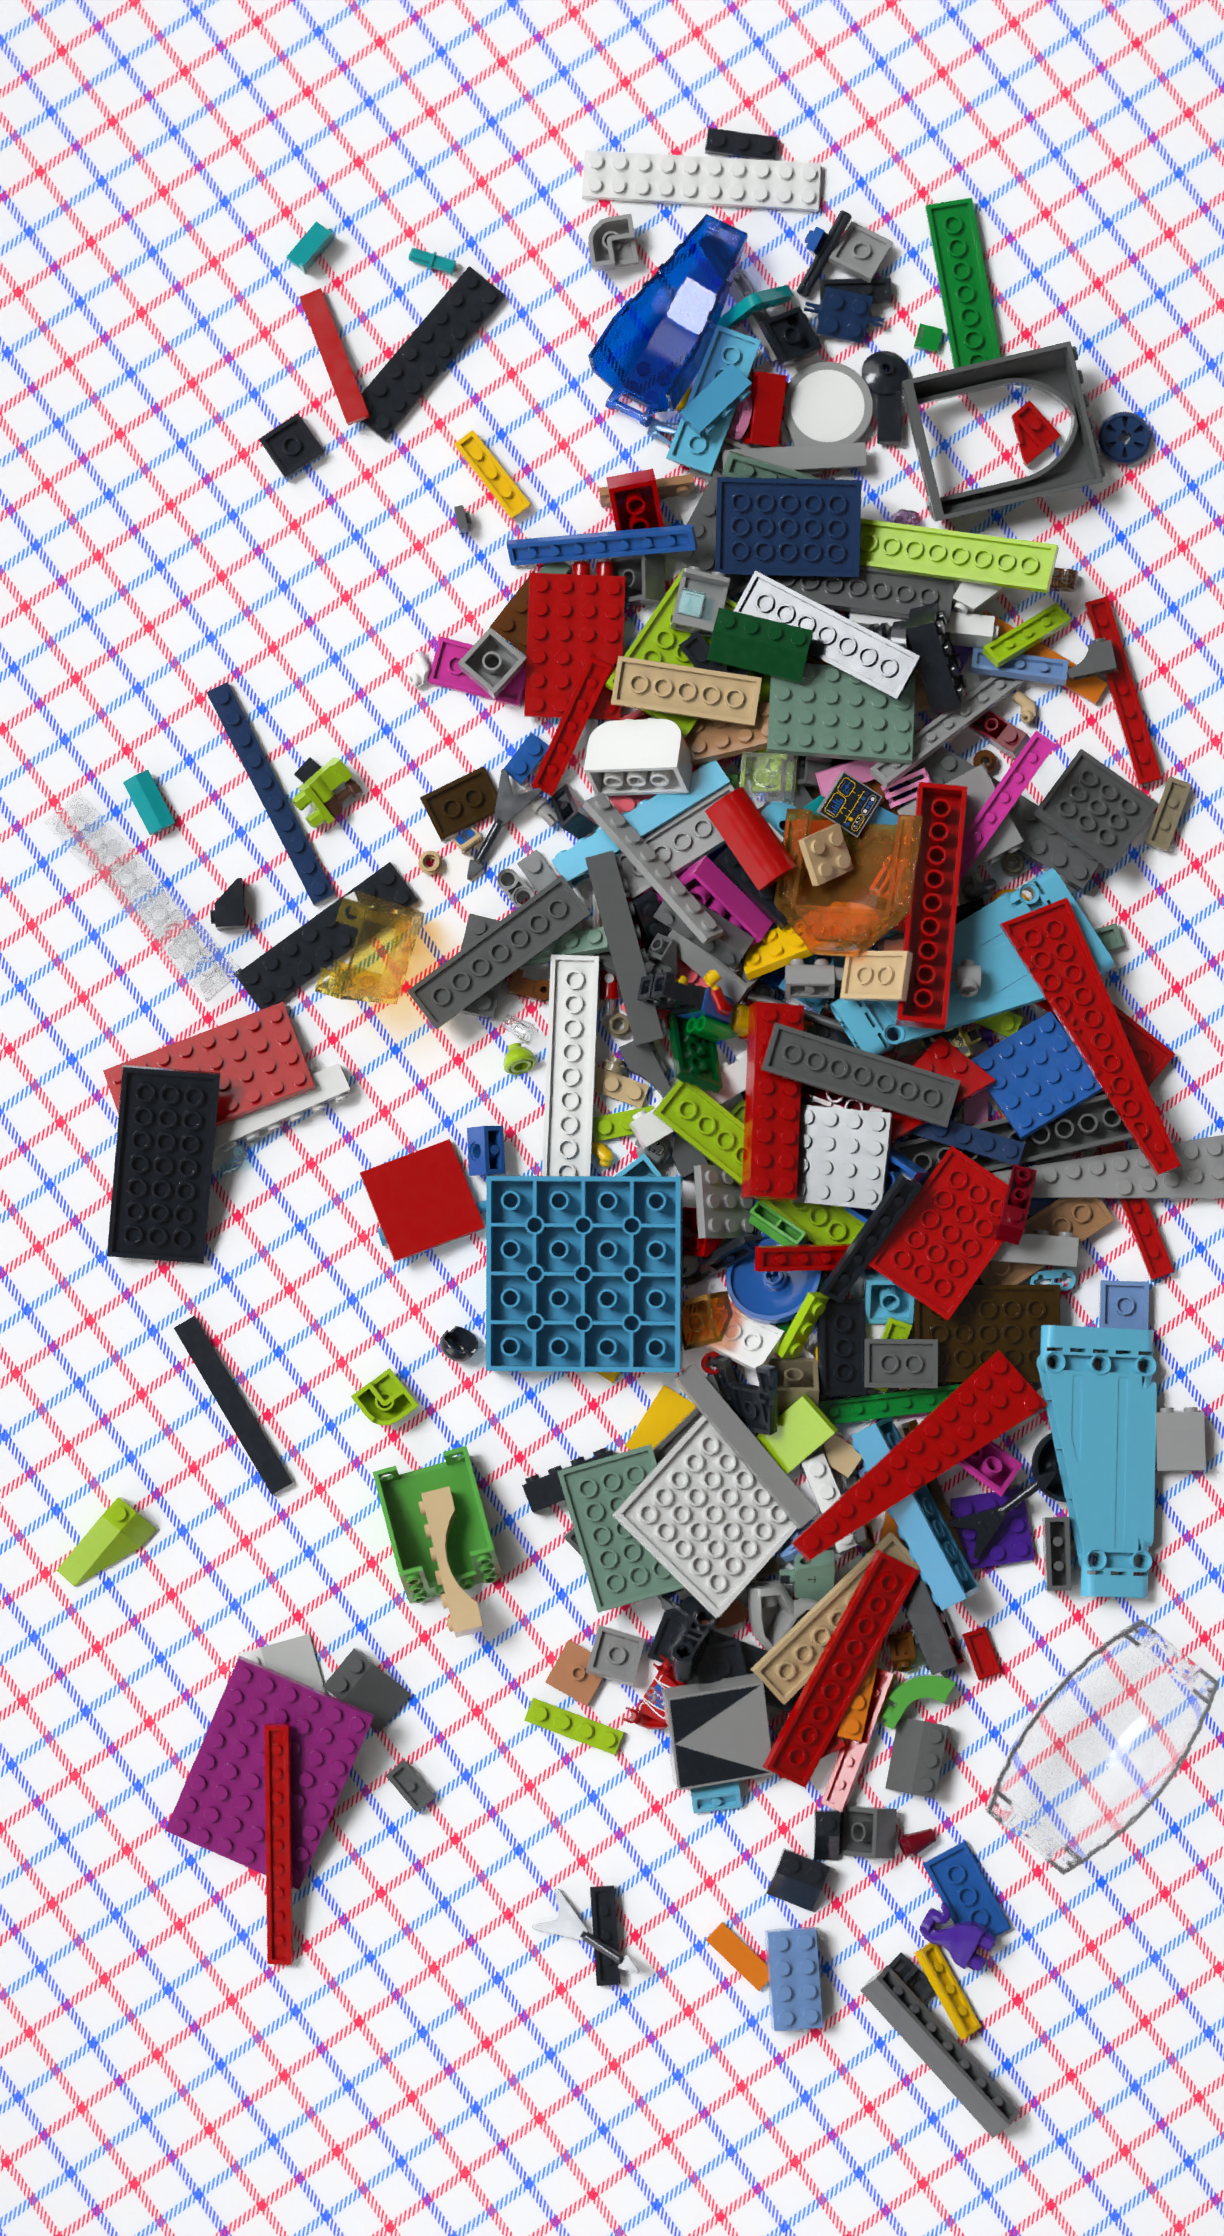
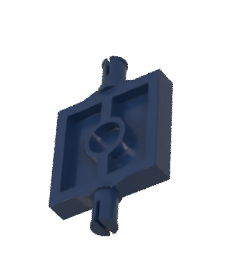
(844, 314)

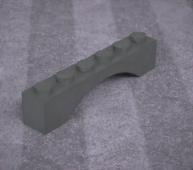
(643, 1063)

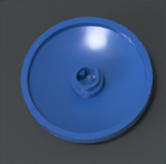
(769, 1295)

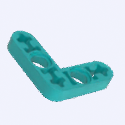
(755, 302)

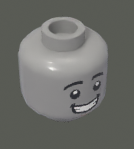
(656, 1152)

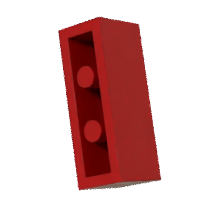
(767, 409)

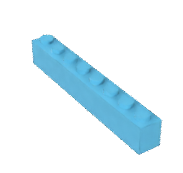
(644, 819)

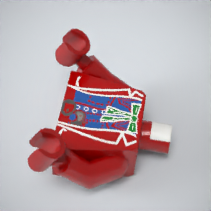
(651, 1706)

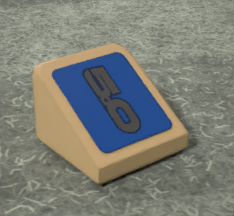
(467, 840)

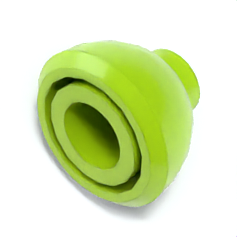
(518, 1059)

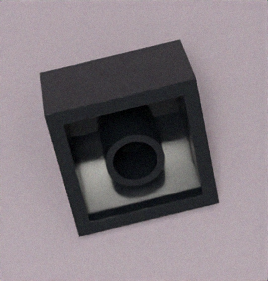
(798, 1879)

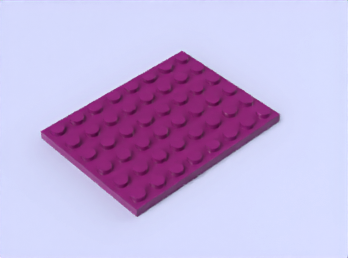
(226, 1785)

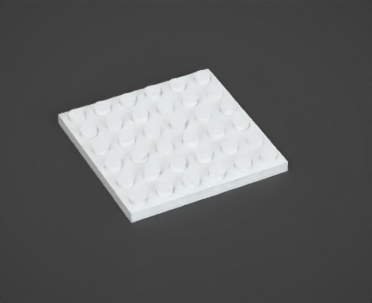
(706, 1518)

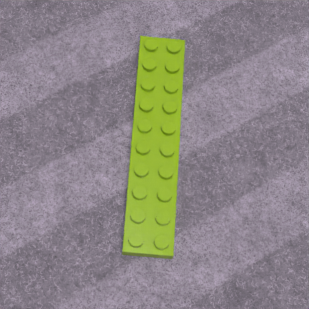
(957, 555)
(721, 1140)

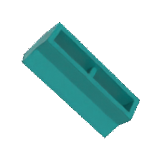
(149, 802)

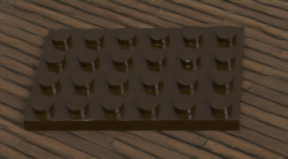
(990, 1321)

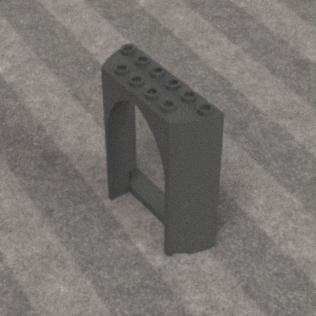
(1043, 369)

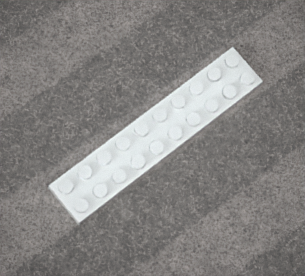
(701, 180)
(570, 1065)

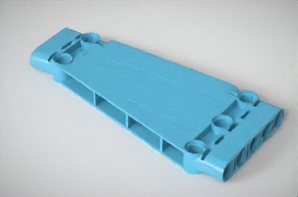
(1004, 977)
(1104, 1449)

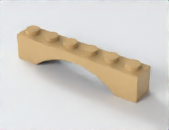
(440, 1514)

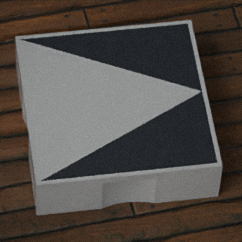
(717, 1731)

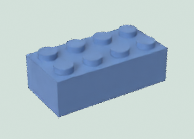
(793, 1978)

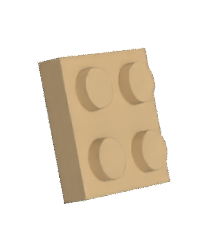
(826, 854)

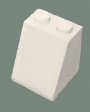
(974, 597)

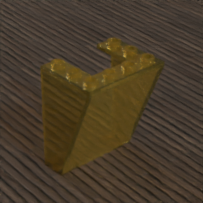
(379, 954)

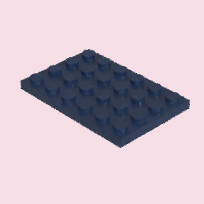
(788, 526)

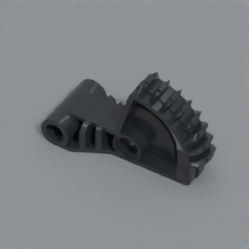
(694, 1641)

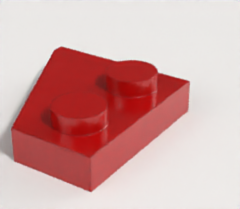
(1032, 432)

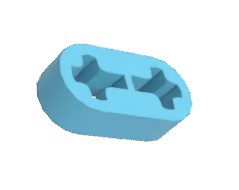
(1054, 1274)

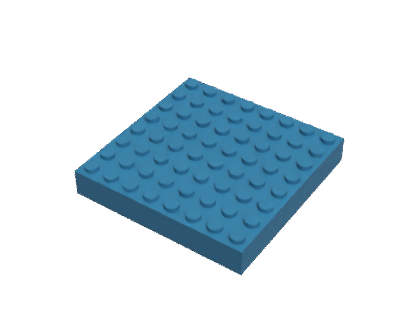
(584, 1273)

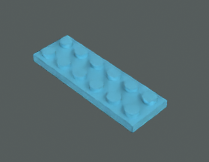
(725, 348)

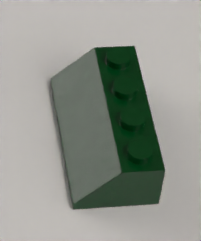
(760, 645)

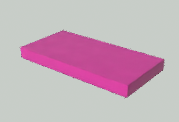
(448, 675)

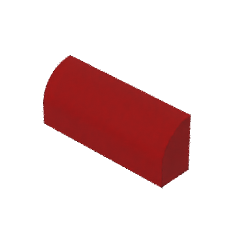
(750, 838)

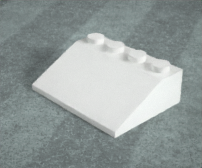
(291, 1658)

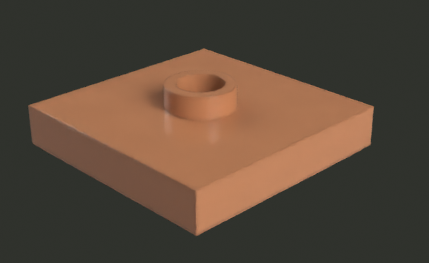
(570, 1676)

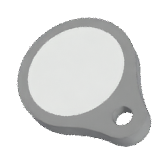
(827, 406)

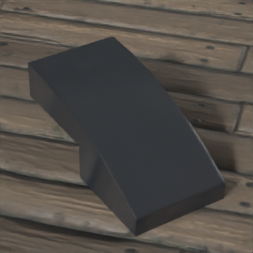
(889, 419)
(912, 1977)

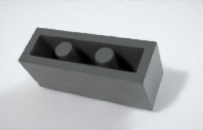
(1056, 1553)

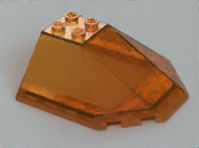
(858, 906)

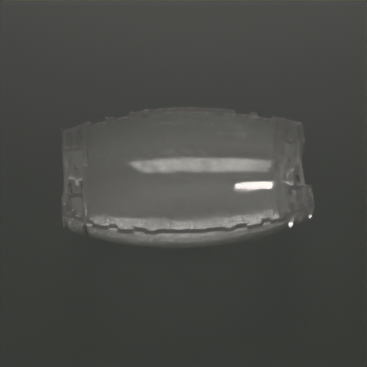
(1102, 1746)

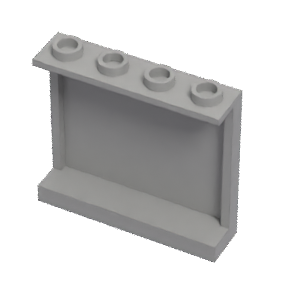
(978, 792)

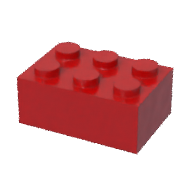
(635, 500)

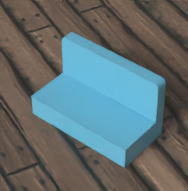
(716, 1797)

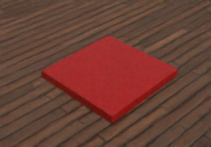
(422, 1200)

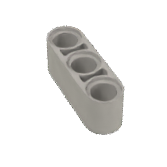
(515, 889)

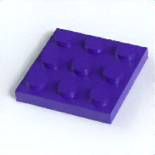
(1011, 1540)

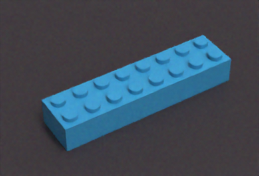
(921, 1525)

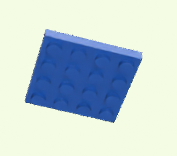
(1037, 1075)

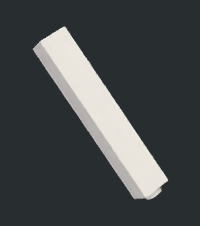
(966, 629)

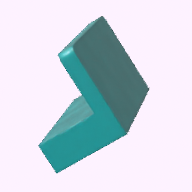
(310, 247)

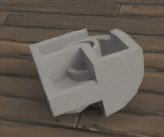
(612, 243)

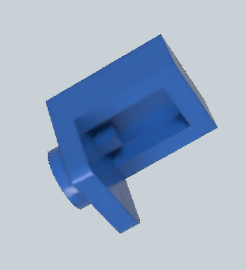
(815, 239)

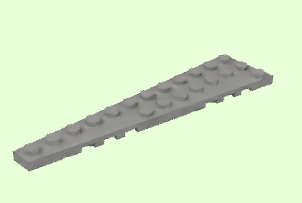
(1131, 1176)

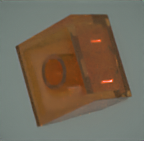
(705, 1319)

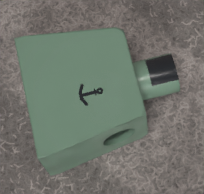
(811, 1578)

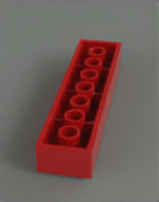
(770, 1111)

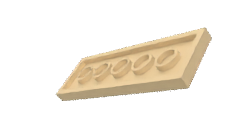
(686, 691)

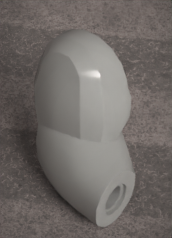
(774, 1611)

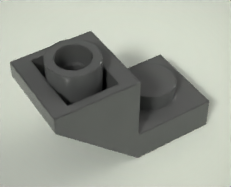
(664, 953)

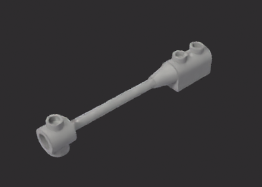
(822, 978)

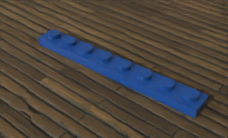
(602, 545)

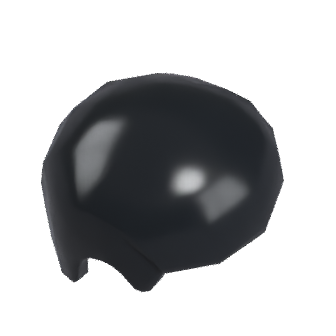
(458, 1344)

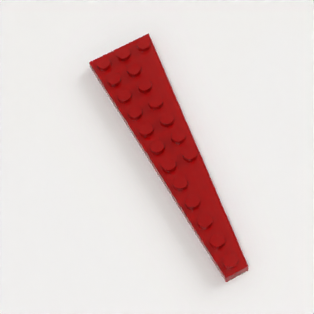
(1067, 976)
(966, 1421)

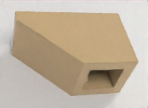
(841, 1455)

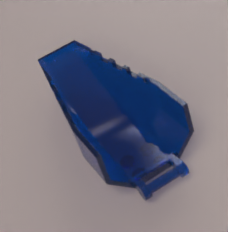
(665, 330)

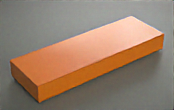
(739, 1955)

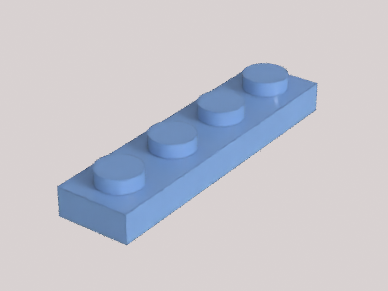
(1023, 667)

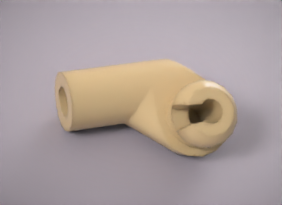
(1027, 707)

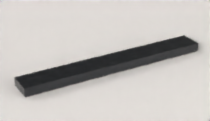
(233, 1405)

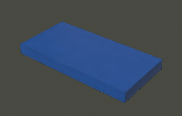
(965, 1889)

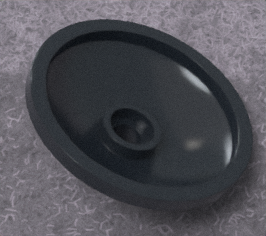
(1045, 1460)

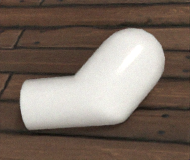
(423, 669)

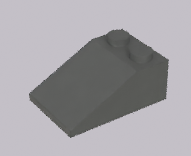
(367, 1687)

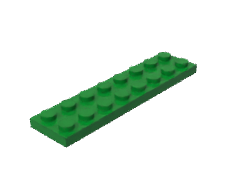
(962, 282)

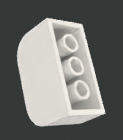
(638, 758)

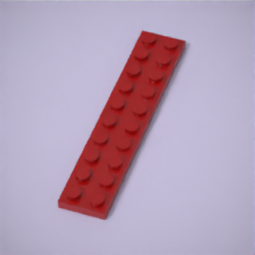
(841, 1668)

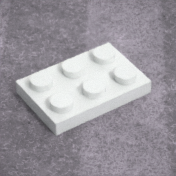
(748, 1341)

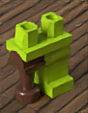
(319, 794)

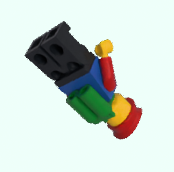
(708, 1010)

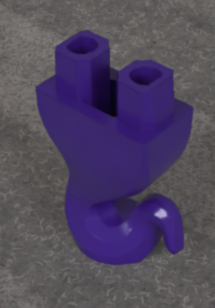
(959, 1939)

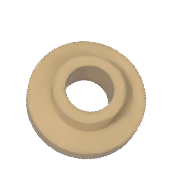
(430, 855)

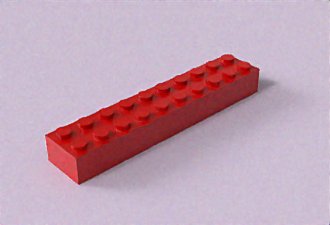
(933, 906)

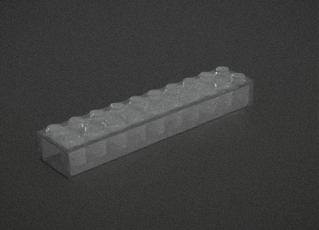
(143, 896)

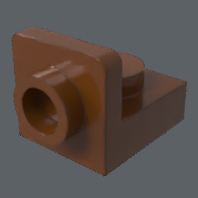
(902, 1651)

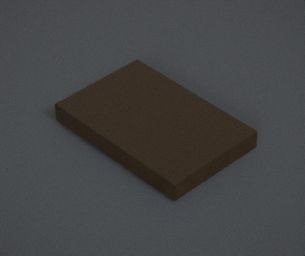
(461, 803)

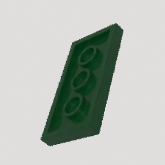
(693, 1057)

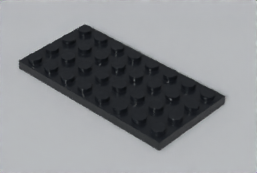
(163, 1164)

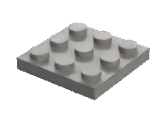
(720, 1205)

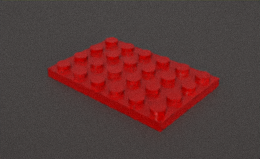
(566, 624)
(945, 1234)

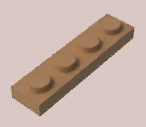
(667, 487)

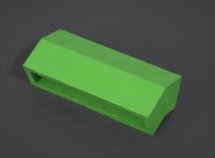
(776, 1226)

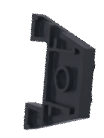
(751, 1403)

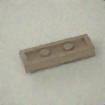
(1168, 814)

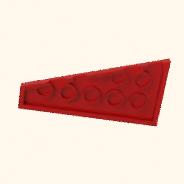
(949, 1062)

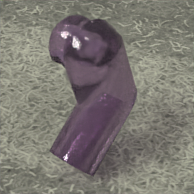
(905, 516)

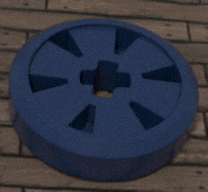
(1111, 431)

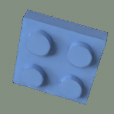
(1124, 1304)

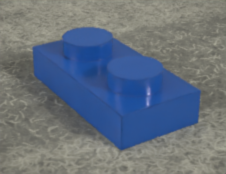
(526, 758)

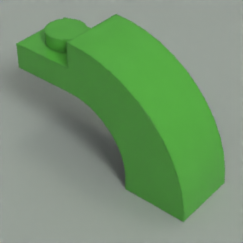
(915, 1688)

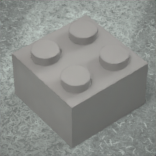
(492, 663)

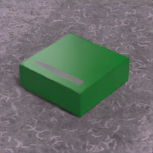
(928, 338)

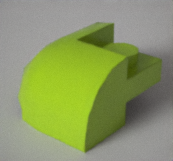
(384, 1399)

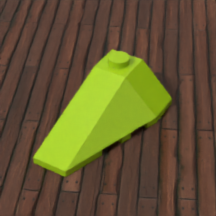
(108, 1541)

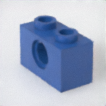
(486, 1150)

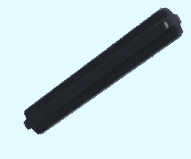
(824, 253)

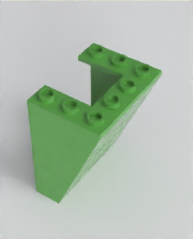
(470, 1541)

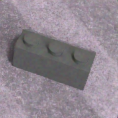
(916, 1757)

